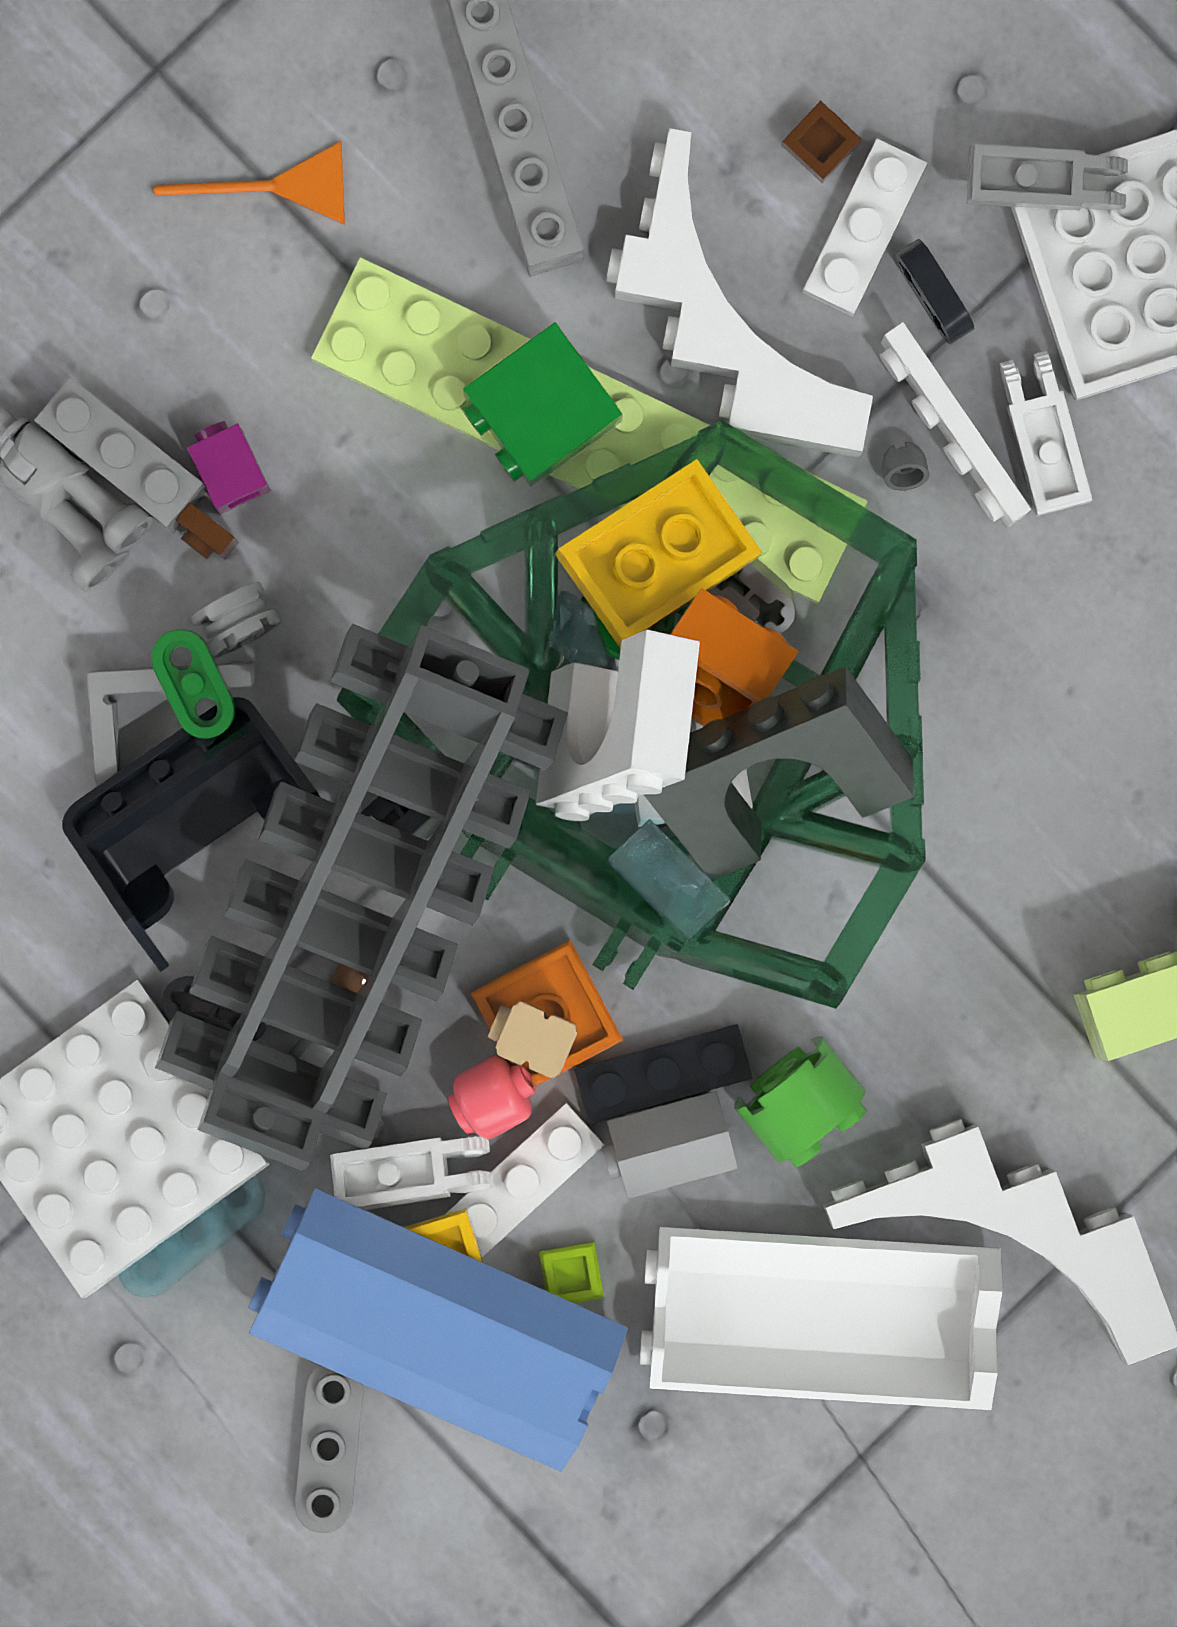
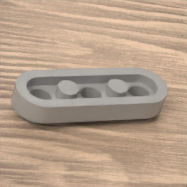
(328, 1475)

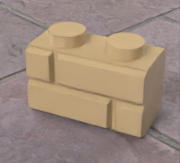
(531, 1037)

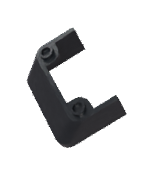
(172, 808)

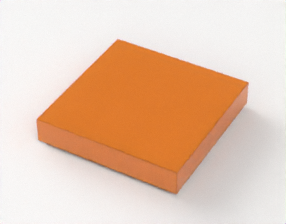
(562, 988)

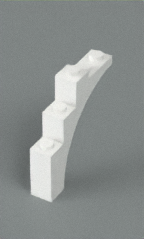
(670, 272)
(961, 1184)

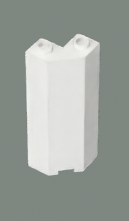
(823, 1318)

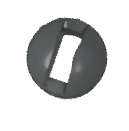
(905, 467)

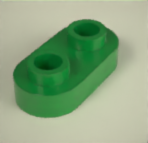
(190, 685)

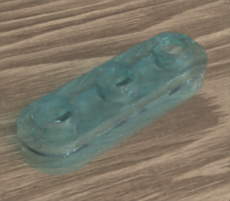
(179, 1257)

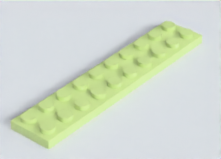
(430, 348)

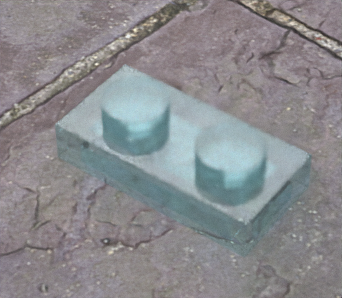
(668, 880)

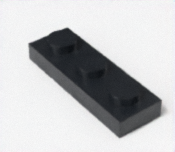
(663, 1073)

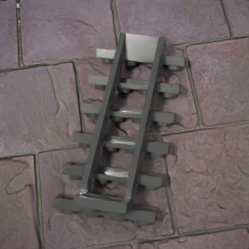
(277, 1100)

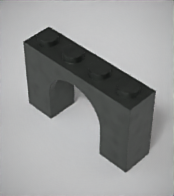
(819, 723)

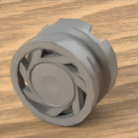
(236, 619)

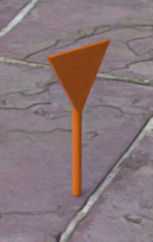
(312, 184)

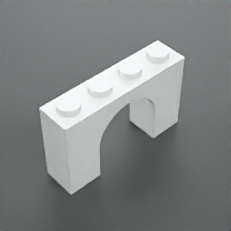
(622, 726)

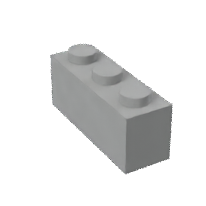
(120, 454)

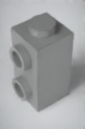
(669, 1145)

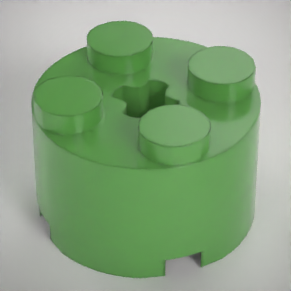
(802, 1102)

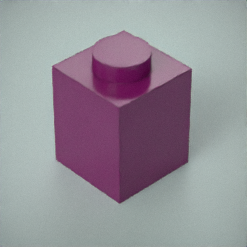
(227, 466)

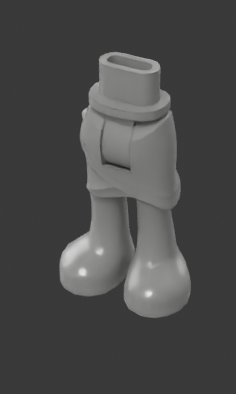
(45, 476)

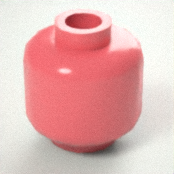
(492, 1097)

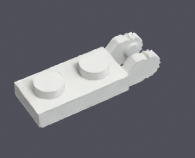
(1045, 440)
(407, 1172)

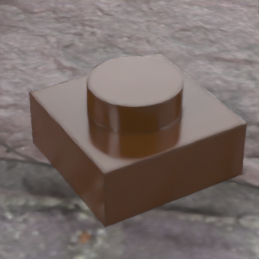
(821, 141)
(205, 534)

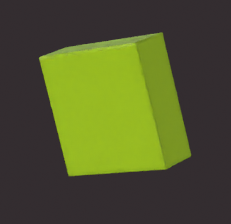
(572, 1272)

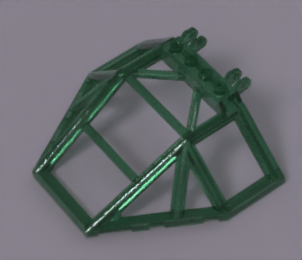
(576, 862)

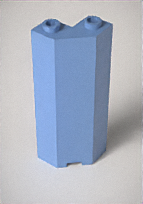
(437, 1329)

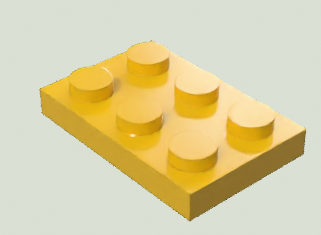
(658, 552)

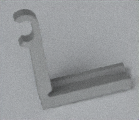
(134, 680)

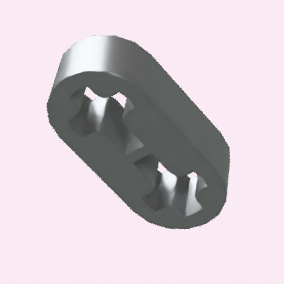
(768, 586)

